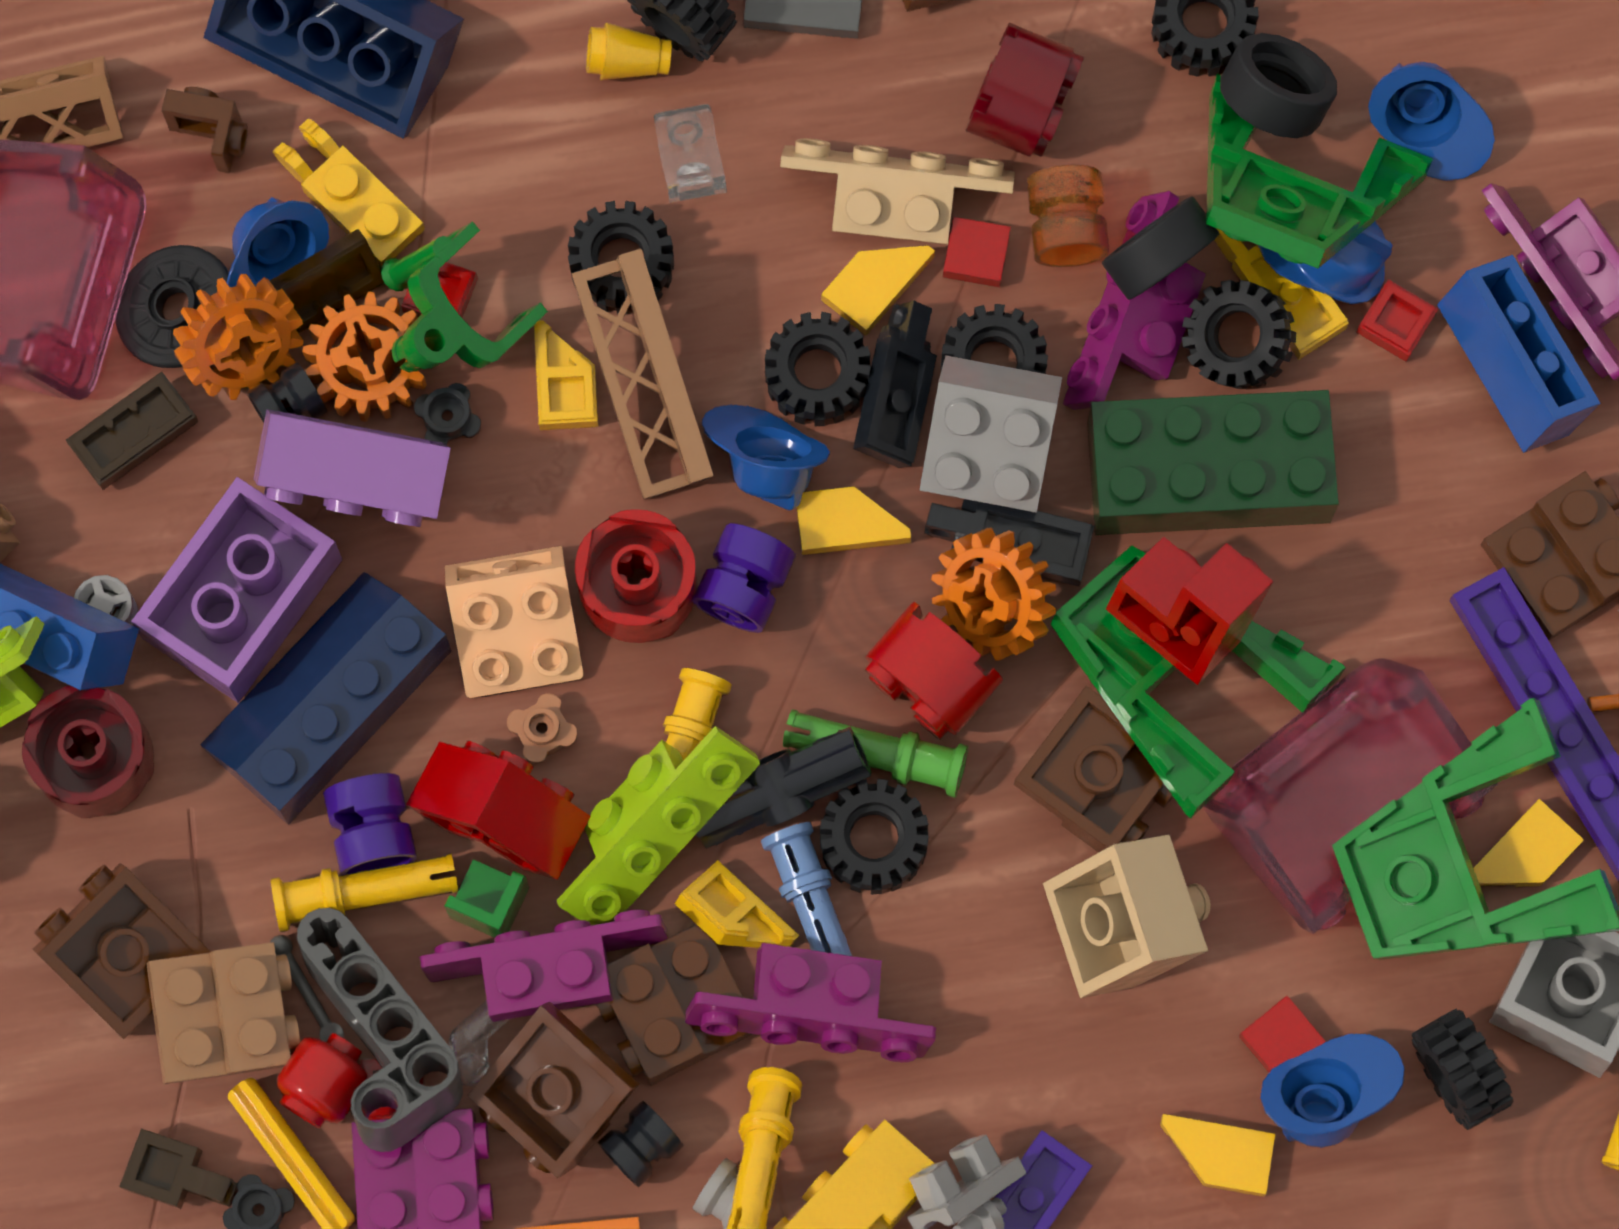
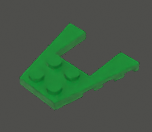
(1289, 209)
(1129, 669)
(1417, 879)

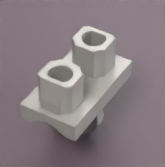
(969, 1199)

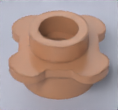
(538, 745)

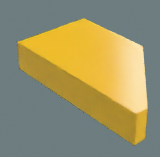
(874, 283)
(563, 383)
(845, 521)
(1529, 850)
(732, 911)
(1223, 1154)

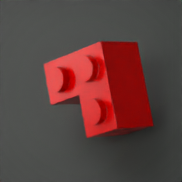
(1188, 609)
(500, 805)

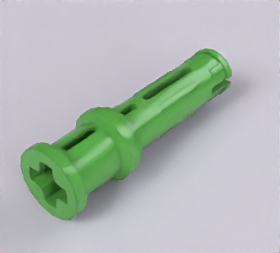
(904, 757)

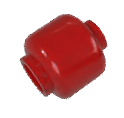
(321, 1079)

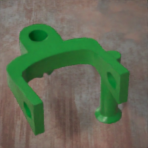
(440, 329)

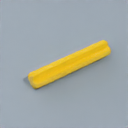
(290, 1155)

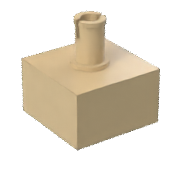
(1127, 915)

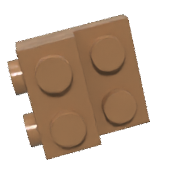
(222, 1012)

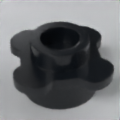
(451, 399)
(251, 1193)

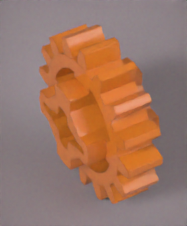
(238, 336)
(345, 361)
(994, 593)

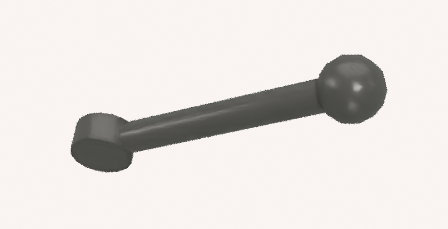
(284, 945)

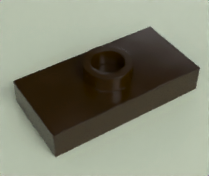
(330, 275)
(132, 430)

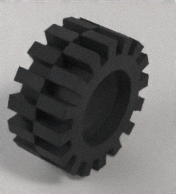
(691, 25)
(1198, 51)
(621, 224)
(1205, 326)
(998, 327)
(808, 336)
(874, 800)
(1462, 1068)

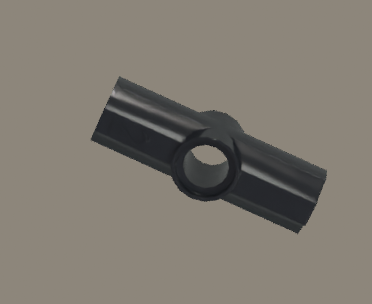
(788, 785)

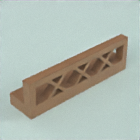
(56, 89)
(664, 368)

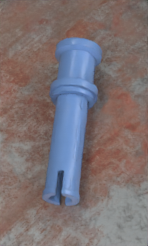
(807, 883)

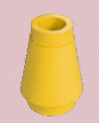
(626, 53)

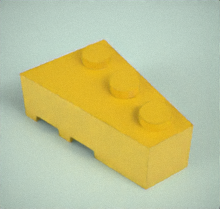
(868, 1188)

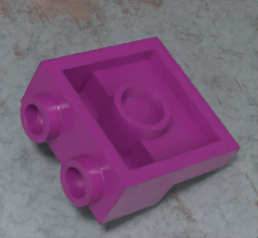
(427, 1180)

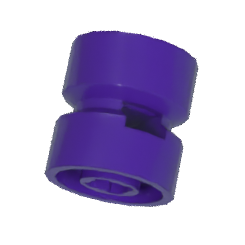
(743, 580)
(369, 823)

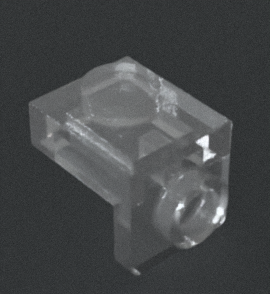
(689, 153)

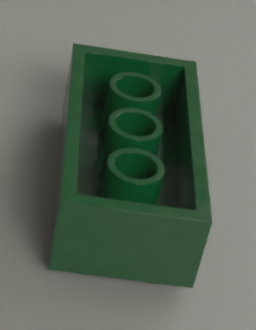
(1212, 462)

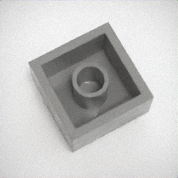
(990, 433)
(1566, 999)

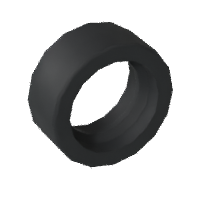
(1286, 111)
(1160, 248)

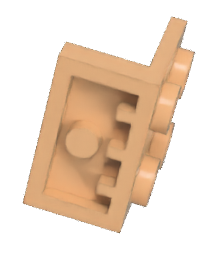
(513, 622)

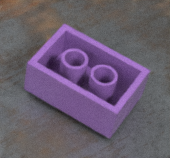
(350, 467)
(237, 589)

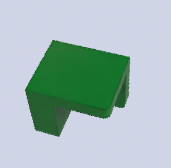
(488, 899)

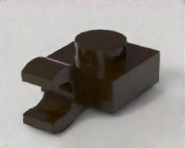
(169, 1170)

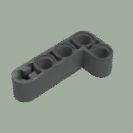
(371, 1018)

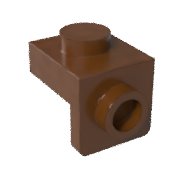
(206, 115)

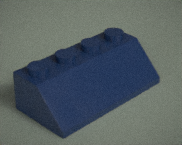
(355, 53)
(328, 696)

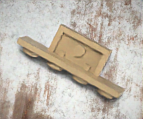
(895, 194)

